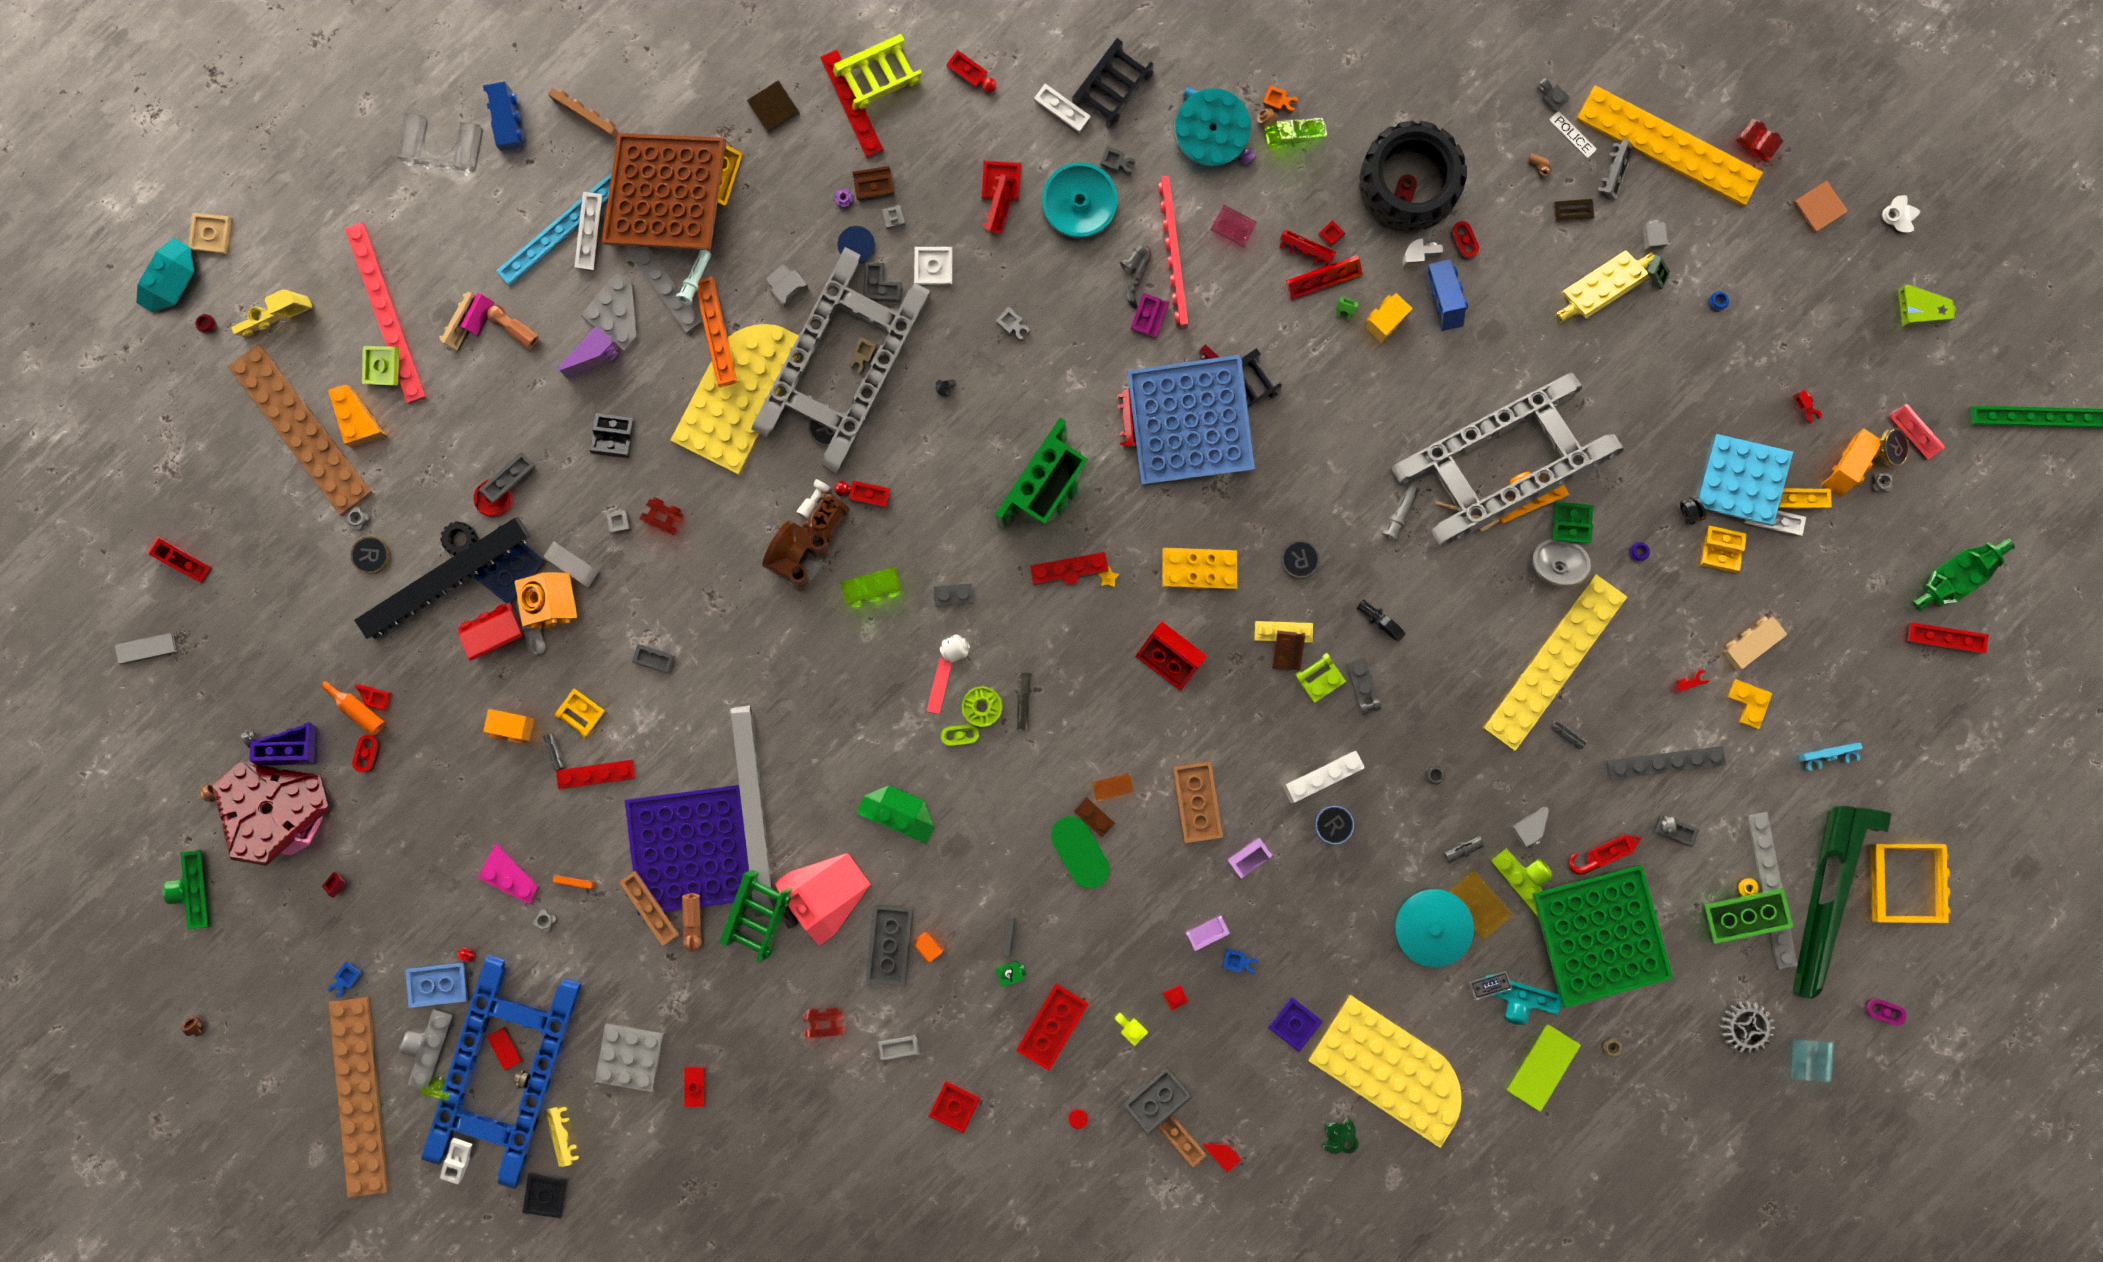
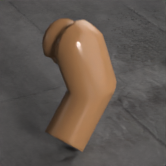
(1542, 164)

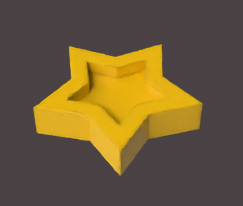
(1108, 578)

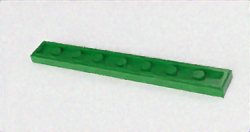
(2037, 417)

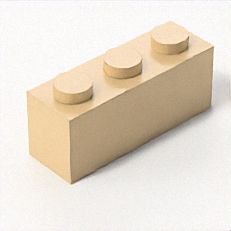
(1754, 642)

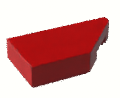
(374, 697)
(1223, 1155)

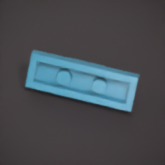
(1831, 754)

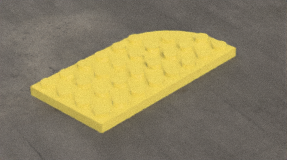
(721, 419)
(1391, 1070)

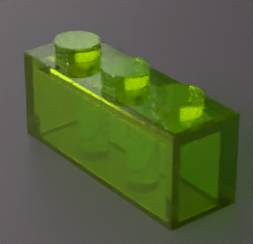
(871, 587)

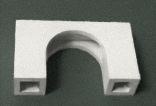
(1323, 777)

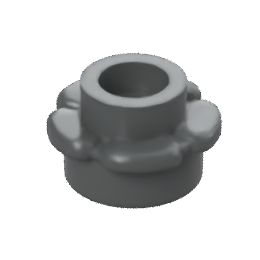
(248, 737)
(1435, 780)

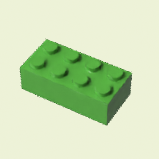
(1748, 915)

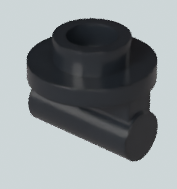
(942, 386)

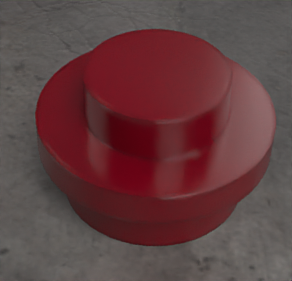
(205, 323)

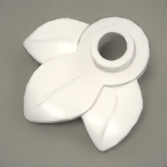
(1902, 214)

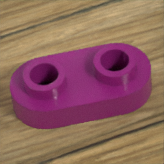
(1885, 1012)

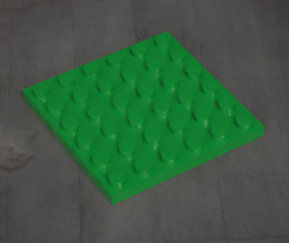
(1602, 936)

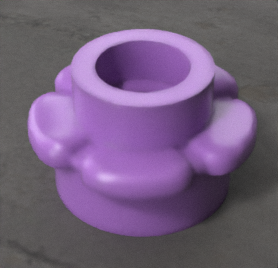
(1246, 156)
(848, 198)

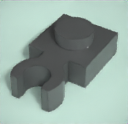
(1114, 159)

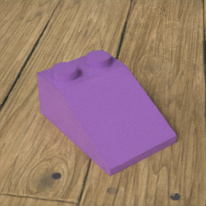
(590, 353)

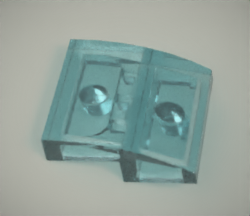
(1812, 1060)

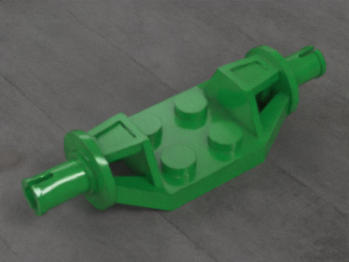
(1963, 574)

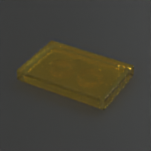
(1485, 907)

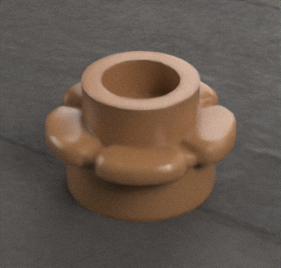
(207, 793)

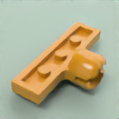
(1546, 499)

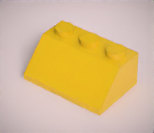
(730, 166)

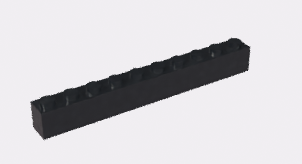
(442, 578)

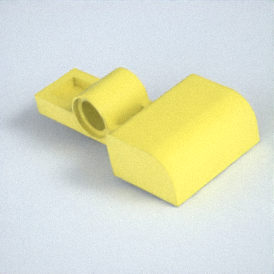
(280, 305)

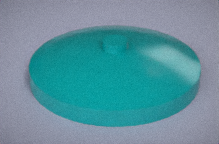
(1079, 200)
(1434, 928)

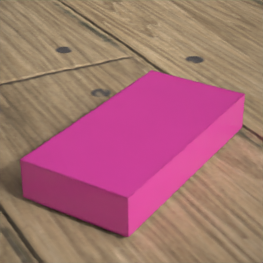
(477, 314)

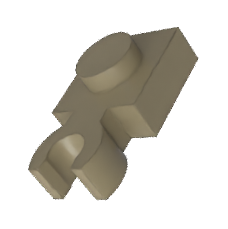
(863, 351)

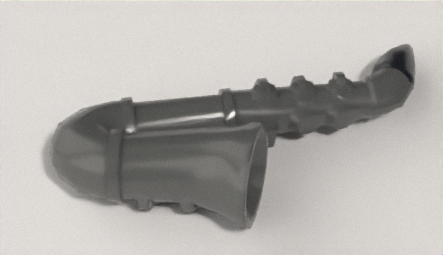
(1138, 261)

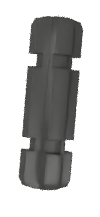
(1569, 734)
(553, 751)

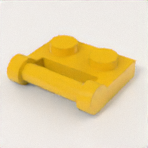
(582, 707)

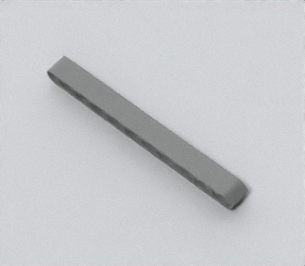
(751, 801)

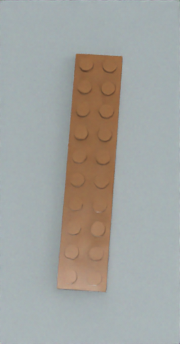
(300, 429)
(358, 1097)

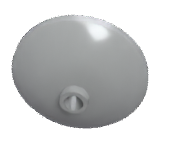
(1561, 562)

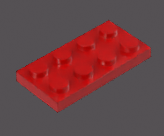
(1052, 1027)

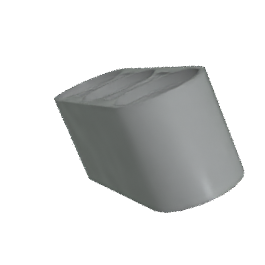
(571, 564)

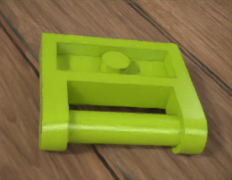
(1323, 684)

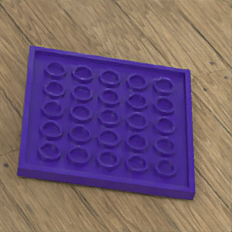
(689, 845)

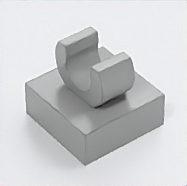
(893, 217)

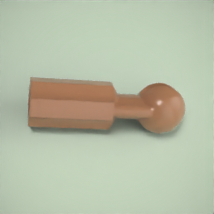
(514, 327)
(692, 922)

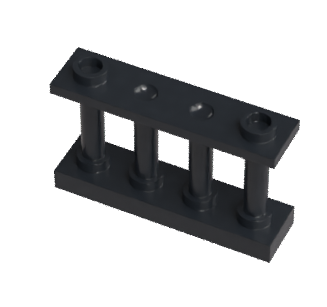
(1104, 66)
(1251, 360)

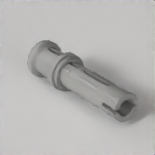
(1397, 520)

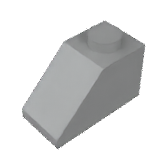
(1531, 828)

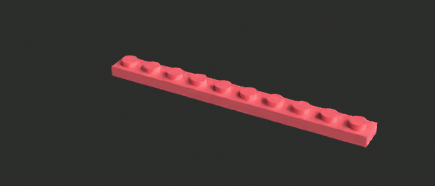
(384, 310)

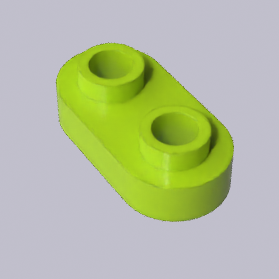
(960, 735)

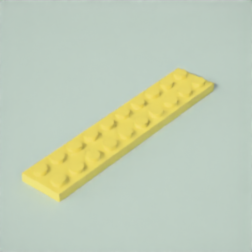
(1555, 662)

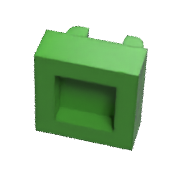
(1346, 305)

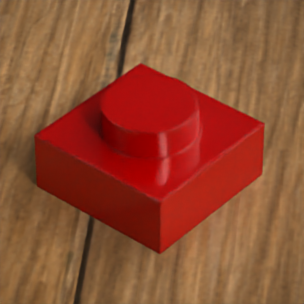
(1175, 997)

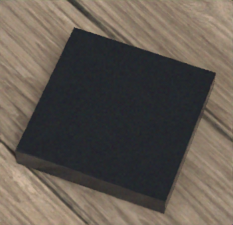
(545, 1195)

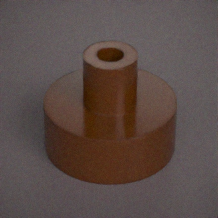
(192, 1026)

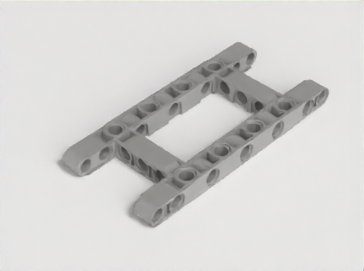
(807, 342)
(1523, 490)

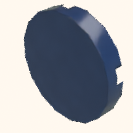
(858, 240)

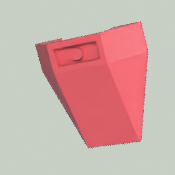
(824, 894)

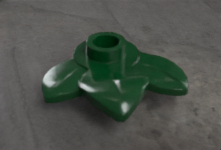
(1338, 1135)

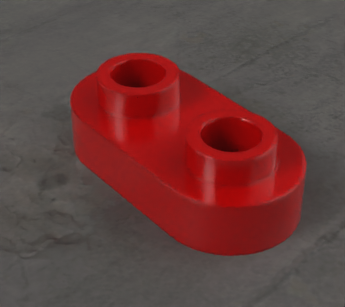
(1404, 191)
(1465, 240)
(364, 753)

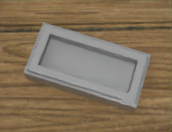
(898, 1048)

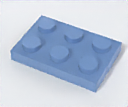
(436, 985)

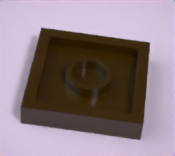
(773, 106)

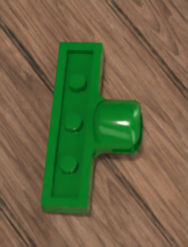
(190, 890)

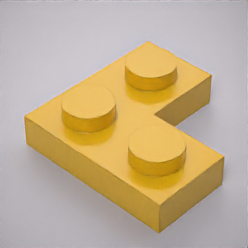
(1755, 701)

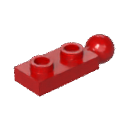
(971, 72)
(864, 493)

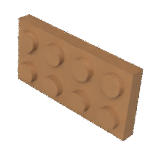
(1197, 802)

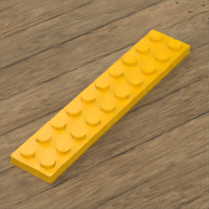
(1670, 146)

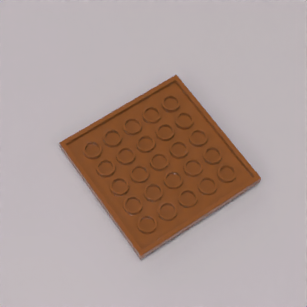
(664, 191)

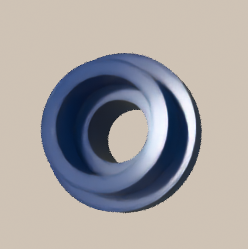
(1724, 298)

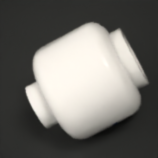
(954, 648)

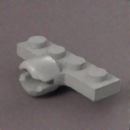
(425, 1048)

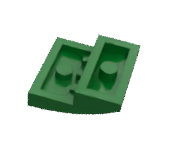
(1572, 522)

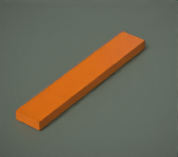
(716, 333)

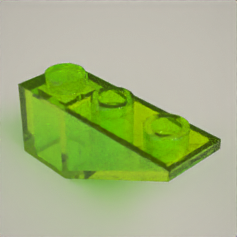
(1295, 131)

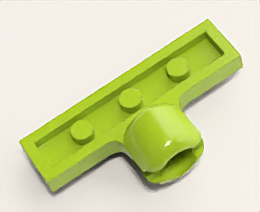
(1523, 879)

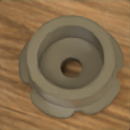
(1617, 1047)
(522, 1080)

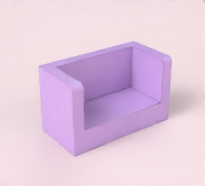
(1249, 858)
(1207, 933)

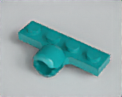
(1524, 999)

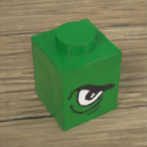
(1010, 973)

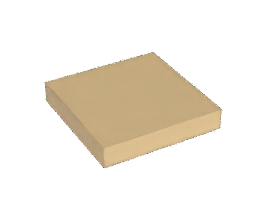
(209, 233)

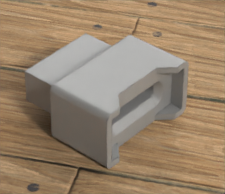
(785, 284)

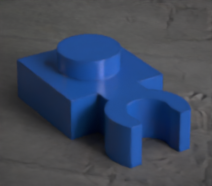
(1236, 960)
(346, 978)

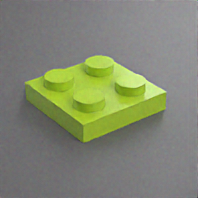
(380, 365)

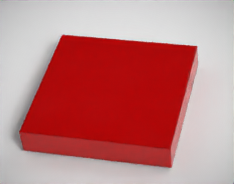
(994, 168)
(954, 1107)

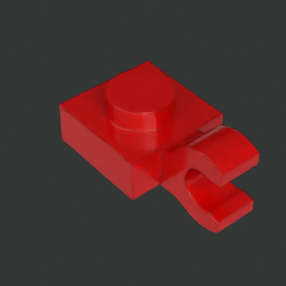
(1805, 404)
(1685, 683)

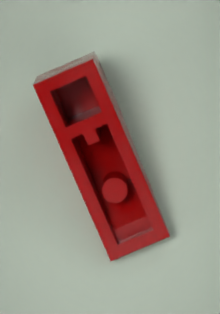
(178, 559)

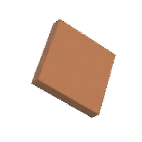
(1820, 206)

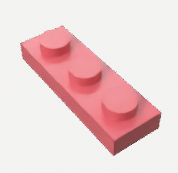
(1917, 431)

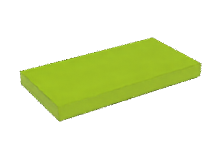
(1543, 1067)

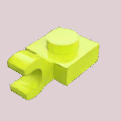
(1132, 1030)

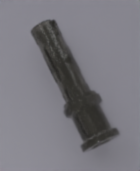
(1023, 691)

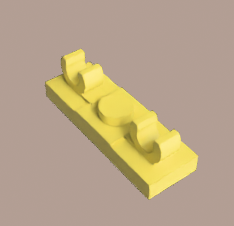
(1268, 630)
(559, 1136)

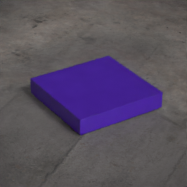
(1295, 1024)

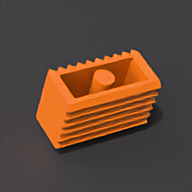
(928, 946)

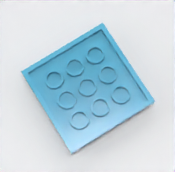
(1745, 479)

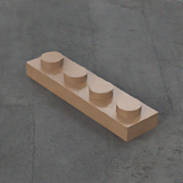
(589, 116)
(649, 908)

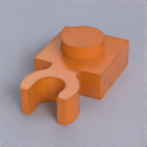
(1277, 98)

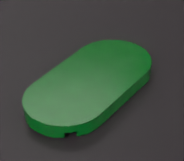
(1080, 852)

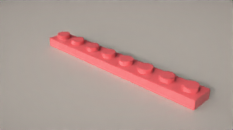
(1174, 259)

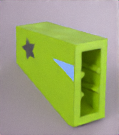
(1924, 307)

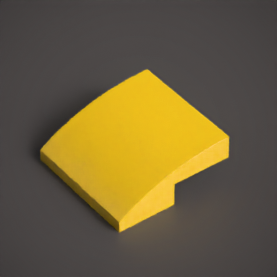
(1723, 549)

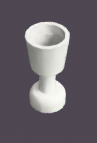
(809, 505)

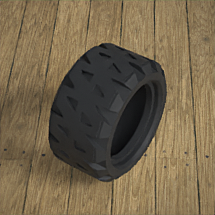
(1419, 137)

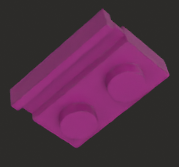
(1149, 315)

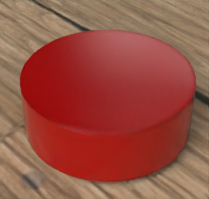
(1078, 1118)

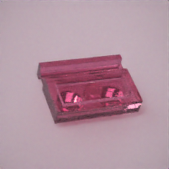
(1233, 225)

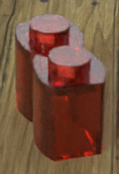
(1760, 140)

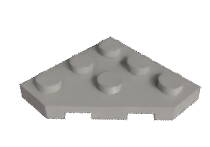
(614, 312)

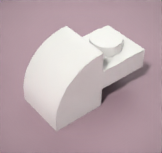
(1416, 252)
(456, 1161)

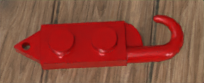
(1606, 854)

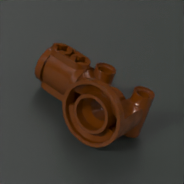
(794, 543)

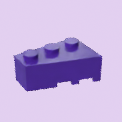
(290, 747)

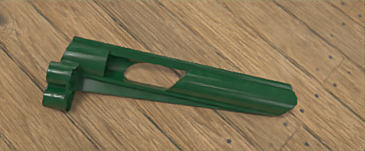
(1844, 839)

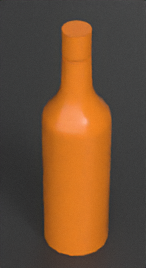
(355, 710)

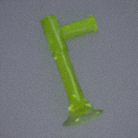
(436, 1089)

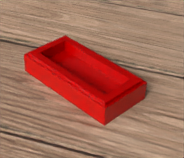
(504, 1048)

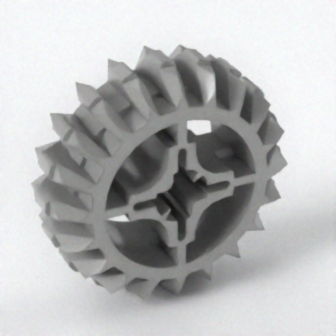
(1749, 1020)

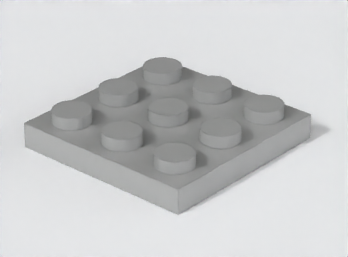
(629, 1057)

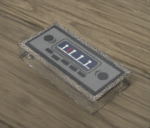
(1490, 985)

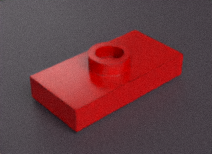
(694, 1086)

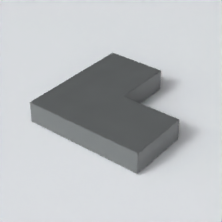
(875, 286)

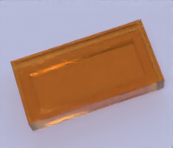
(1112, 786)

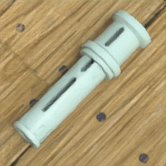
(690, 284)

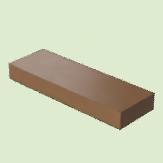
(1182, 1141)

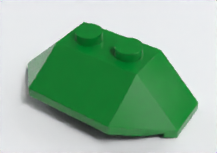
(898, 812)

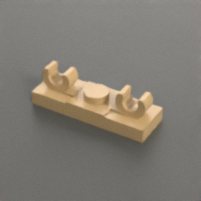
(454, 332)

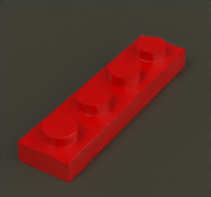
(1324, 277)
(1948, 638)
(595, 774)

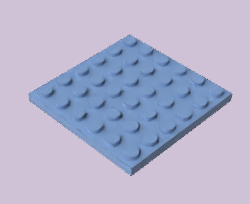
(1191, 419)

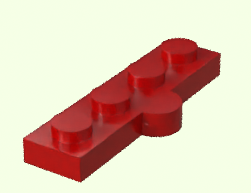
(1069, 569)

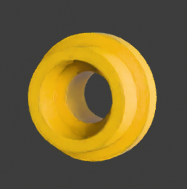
(1742, 886)

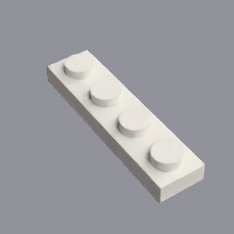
(588, 231)

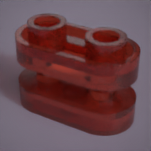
(672, 513)
(830, 1015)

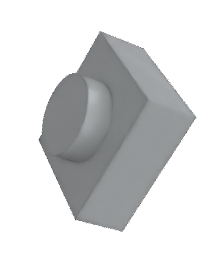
(618, 521)

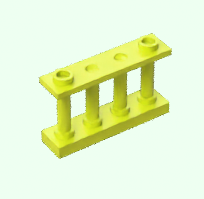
(862, 59)

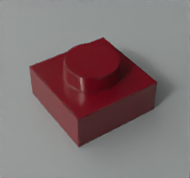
(1207, 353)
(334, 884)

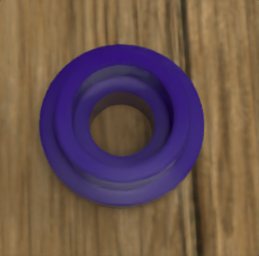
(1645, 549)

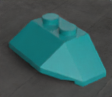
(165, 276)

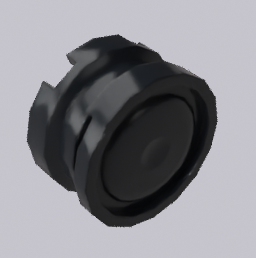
(1693, 510)

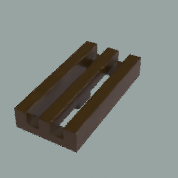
(1558, 211)

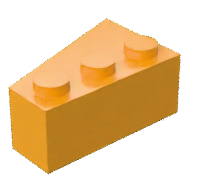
(353, 418)
(1854, 463)

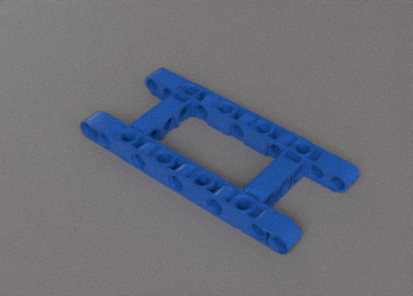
(465, 1061)

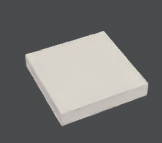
(933, 266)

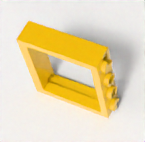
(1942, 892)

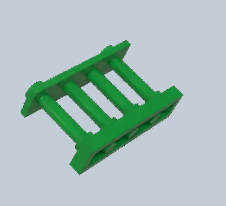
(737, 917)

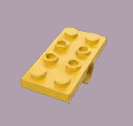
(1199, 568)

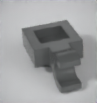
(1555, 97)

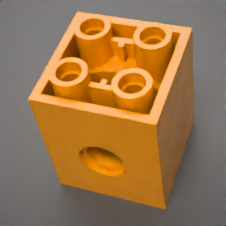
(546, 600)

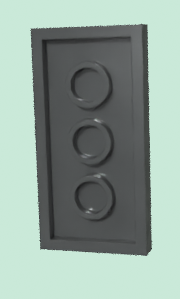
(889, 945)

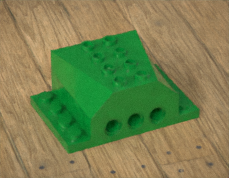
(1046, 481)

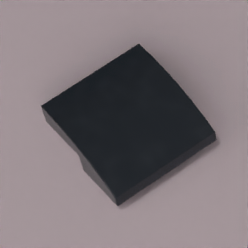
(612, 435)

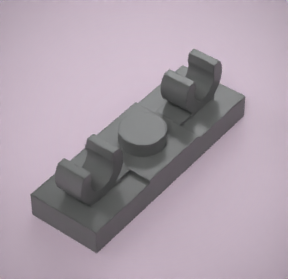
(1617, 169)

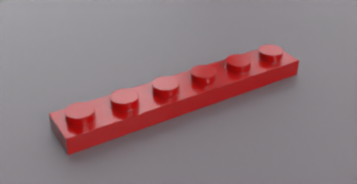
(858, 118)

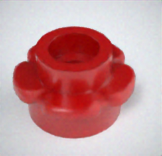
(465, 954)

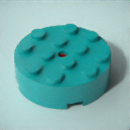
(1230, 121)

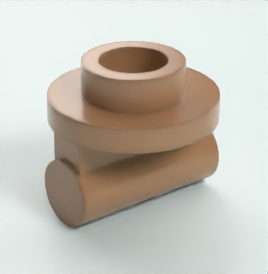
(1266, 118)

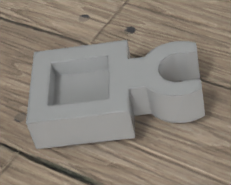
(1011, 322)

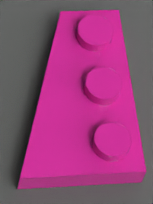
(507, 876)

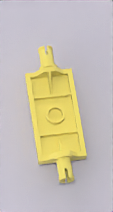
(1604, 285)

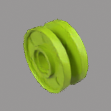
(978, 695)

